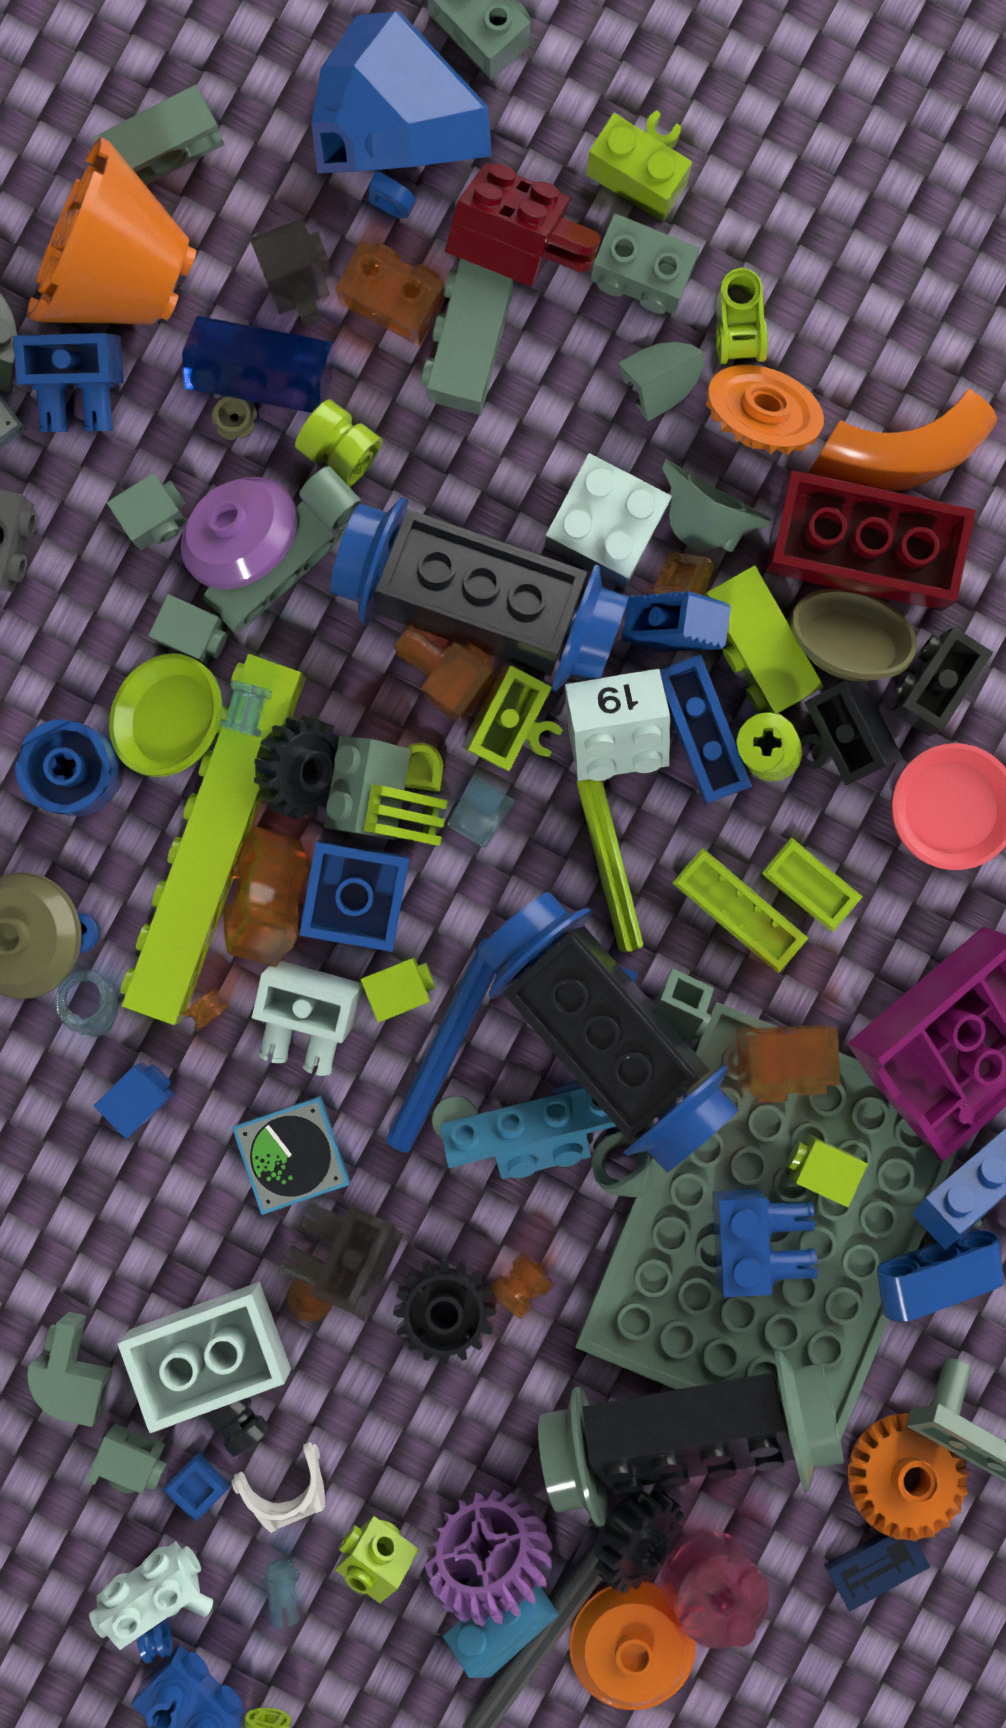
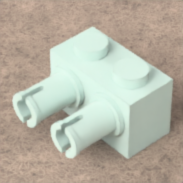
(306, 1002)

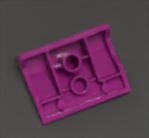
(944, 1046)

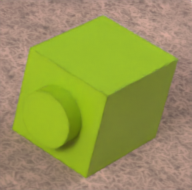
(398, 988)
(826, 1169)

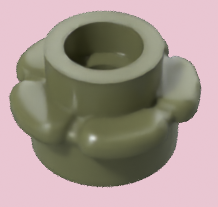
(225, 409)

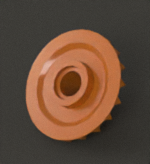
(764, 408)
(878, 1473)

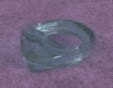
(102, 1020)

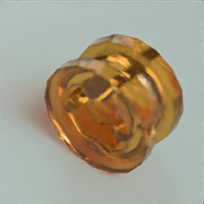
(206, 1009)

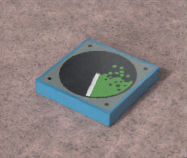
(291, 1155)

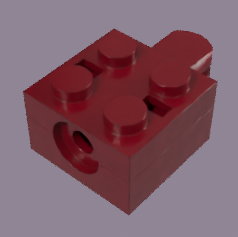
(517, 227)

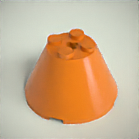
(111, 250)

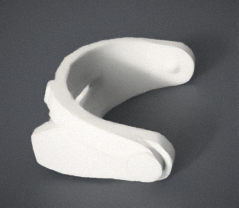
(278, 1515)

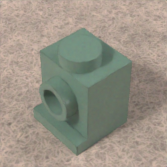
(128, 1461)

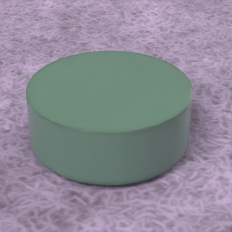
(451, 1109)

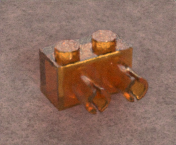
(455, 674)

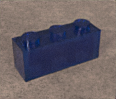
(257, 364)

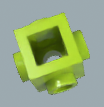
(375, 1558)

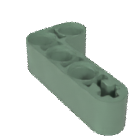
(321, 525)

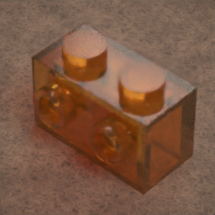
(391, 291)

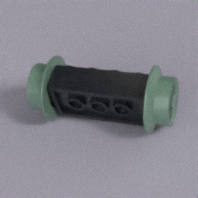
(687, 1436)

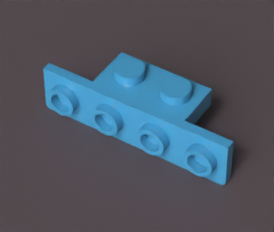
(527, 1134)

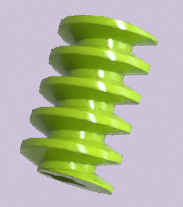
(757, 734)

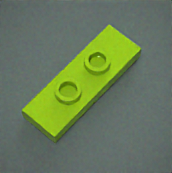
(739, 910)

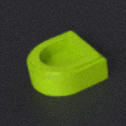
(424, 768)

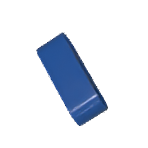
(940, 1278)

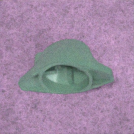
(705, 515)

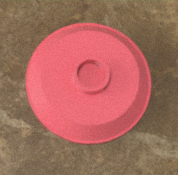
(951, 806)

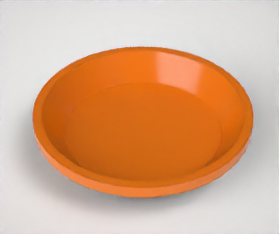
(630, 1647)

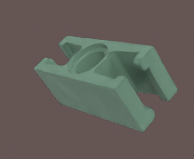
(166, 135)

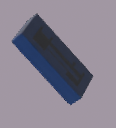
(875, 1568)

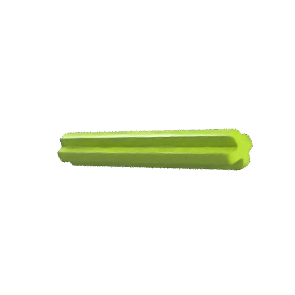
(610, 865)

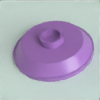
(239, 532)

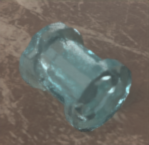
(245, 708)

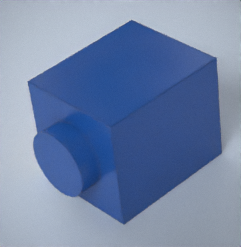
(135, 1098)

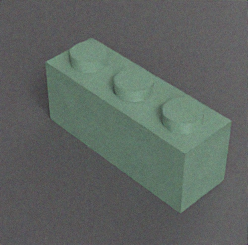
(468, 337)

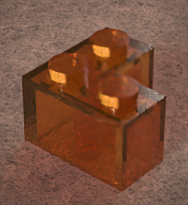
(787, 1060)

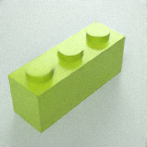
(764, 645)

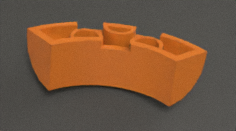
(907, 457)

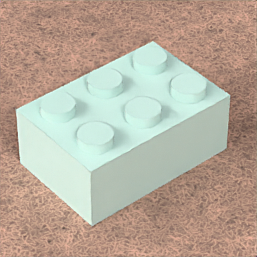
(204, 1357)

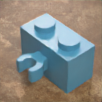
(490, 1647)

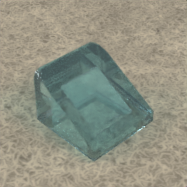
(480, 812)

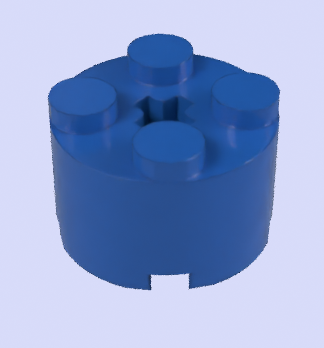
(44, 761)

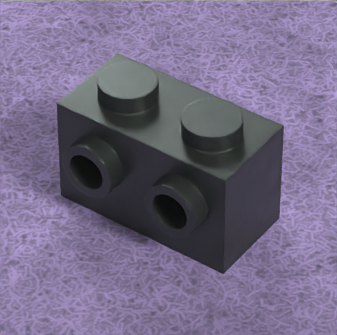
(941, 681)

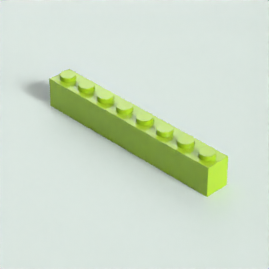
(205, 856)

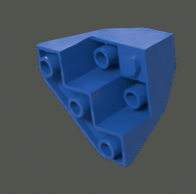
(393, 102)

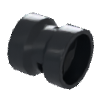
(238, 1425)

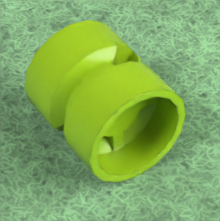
(333, 439)

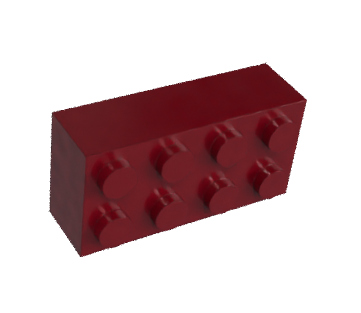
(870, 541)

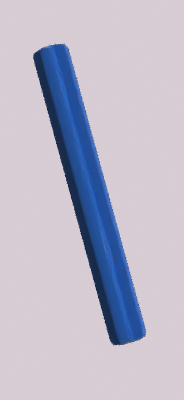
(441, 1054)

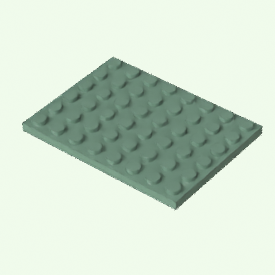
(660, 1290)

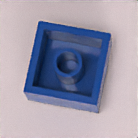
(354, 895)

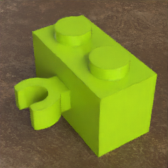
(640, 164)
(509, 719)

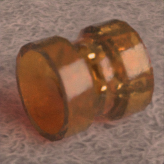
(525, 1282)

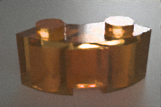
(265, 907)

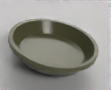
(853, 635)
(36, 935)

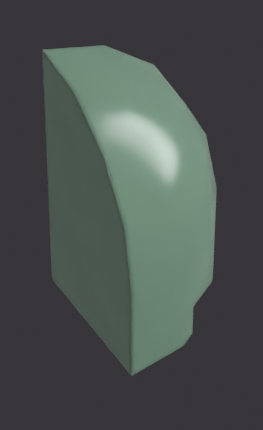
(662, 375)

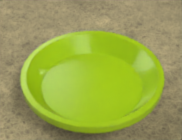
(165, 715)

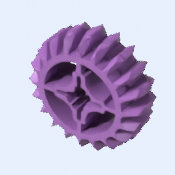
(509, 1570)

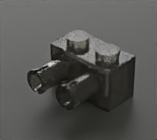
(354, 1264)

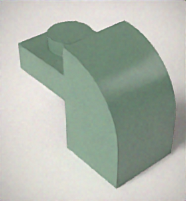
(63, 1385)

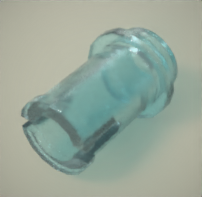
(281, 1585)

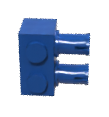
(63, 360)
(742, 1244)
(186, 1695)

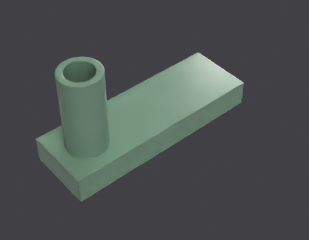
(945, 1427)

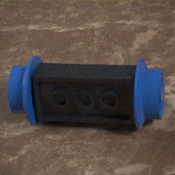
(476, 591)
(606, 1031)

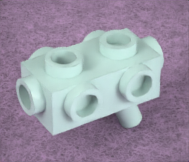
(149, 1595)

